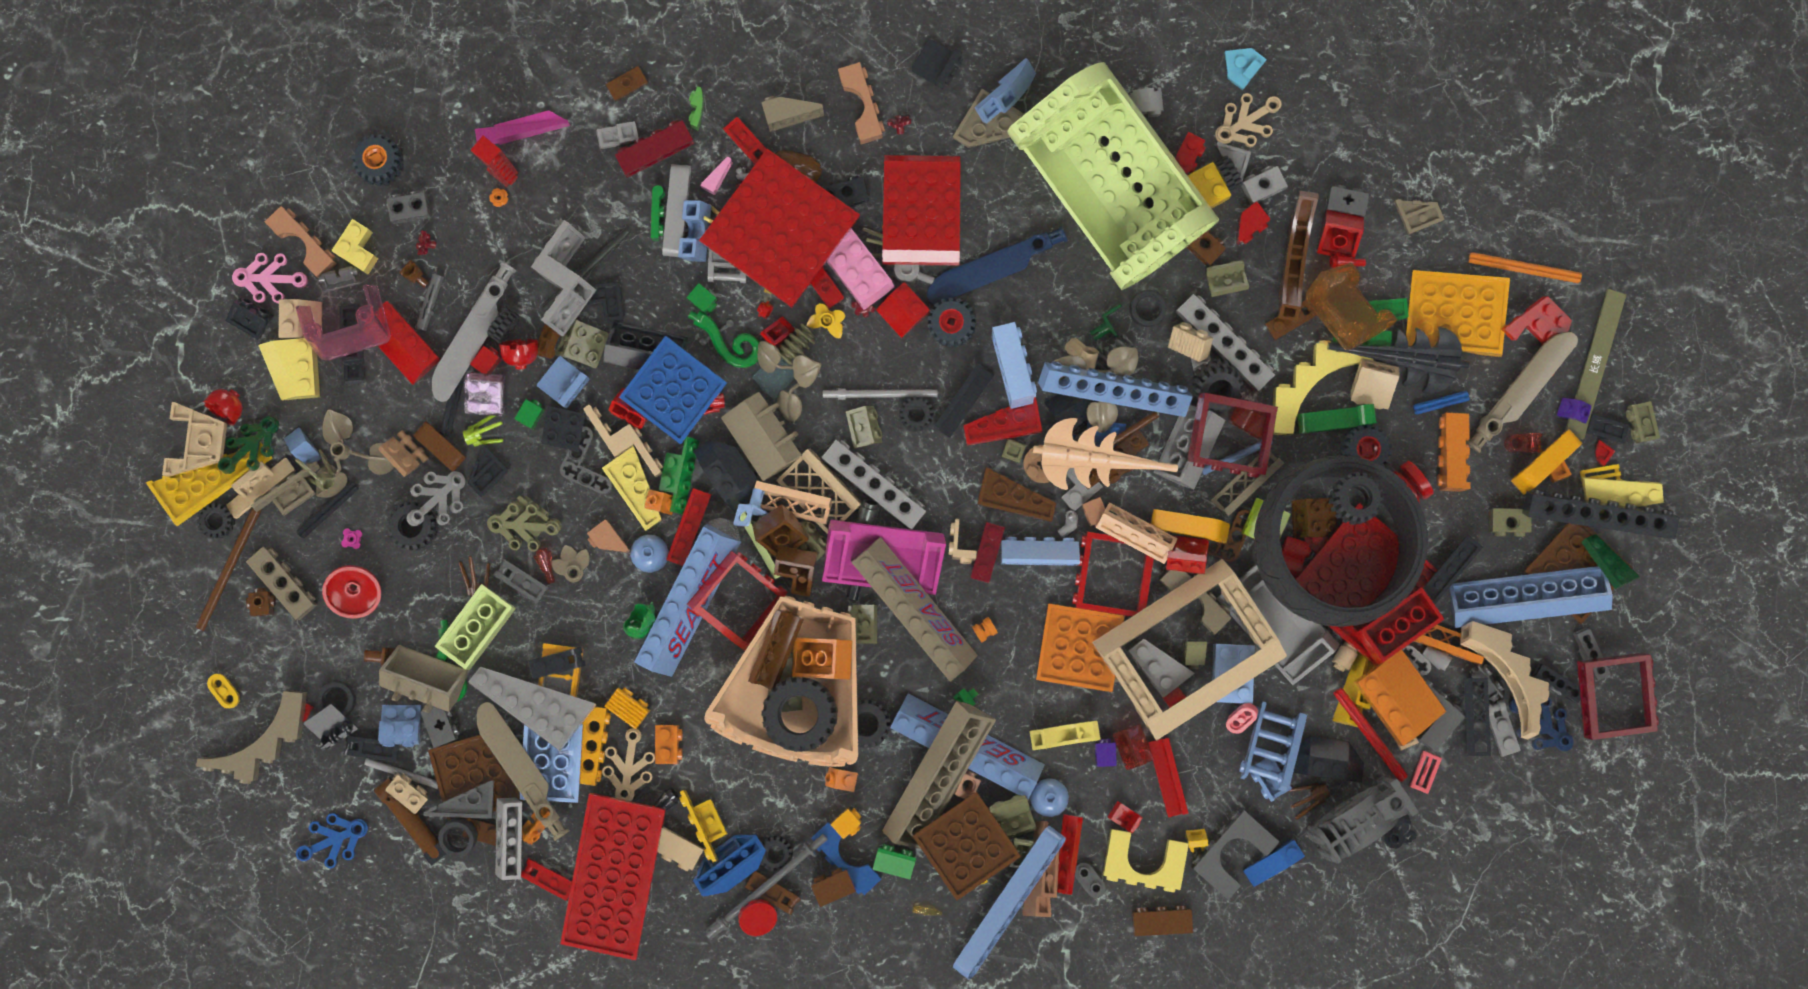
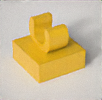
(1196, 838)

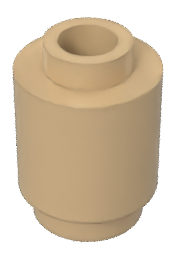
(1344, 657)

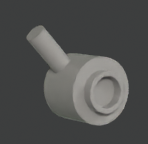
(910, 273)

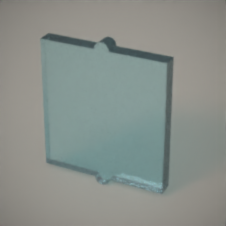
(774, 382)

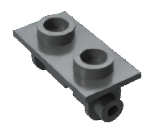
(348, 277)
(1494, 686)

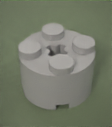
(1148, 101)

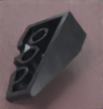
(1068, 407)

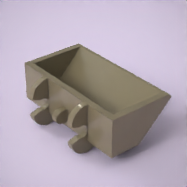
(762, 436)
(422, 678)

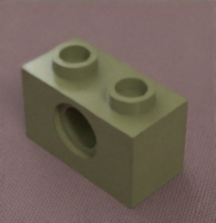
(1498, 519)

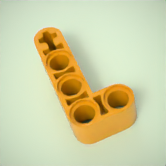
(1546, 462)
(1191, 525)

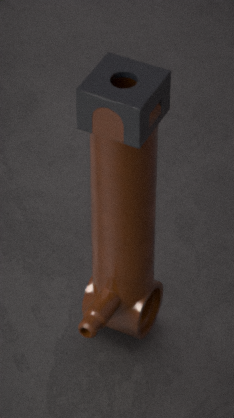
(413, 825)

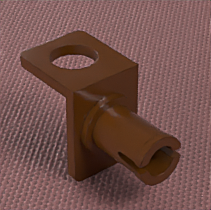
(378, 656)

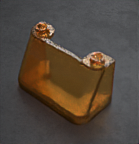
(1345, 308)

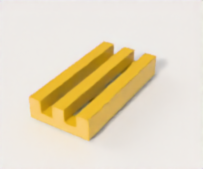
(1616, 474)

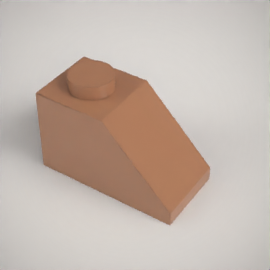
(606, 538)

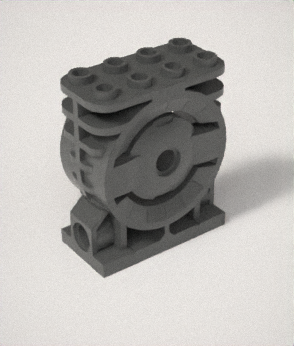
(1361, 819)

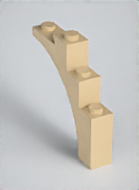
(1514, 668)

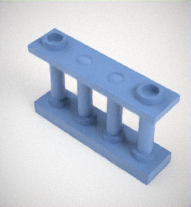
(1292, 742)

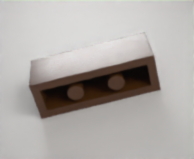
(1162, 921)

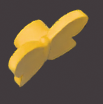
(827, 319)

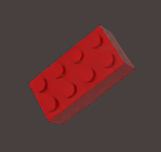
(1400, 626)

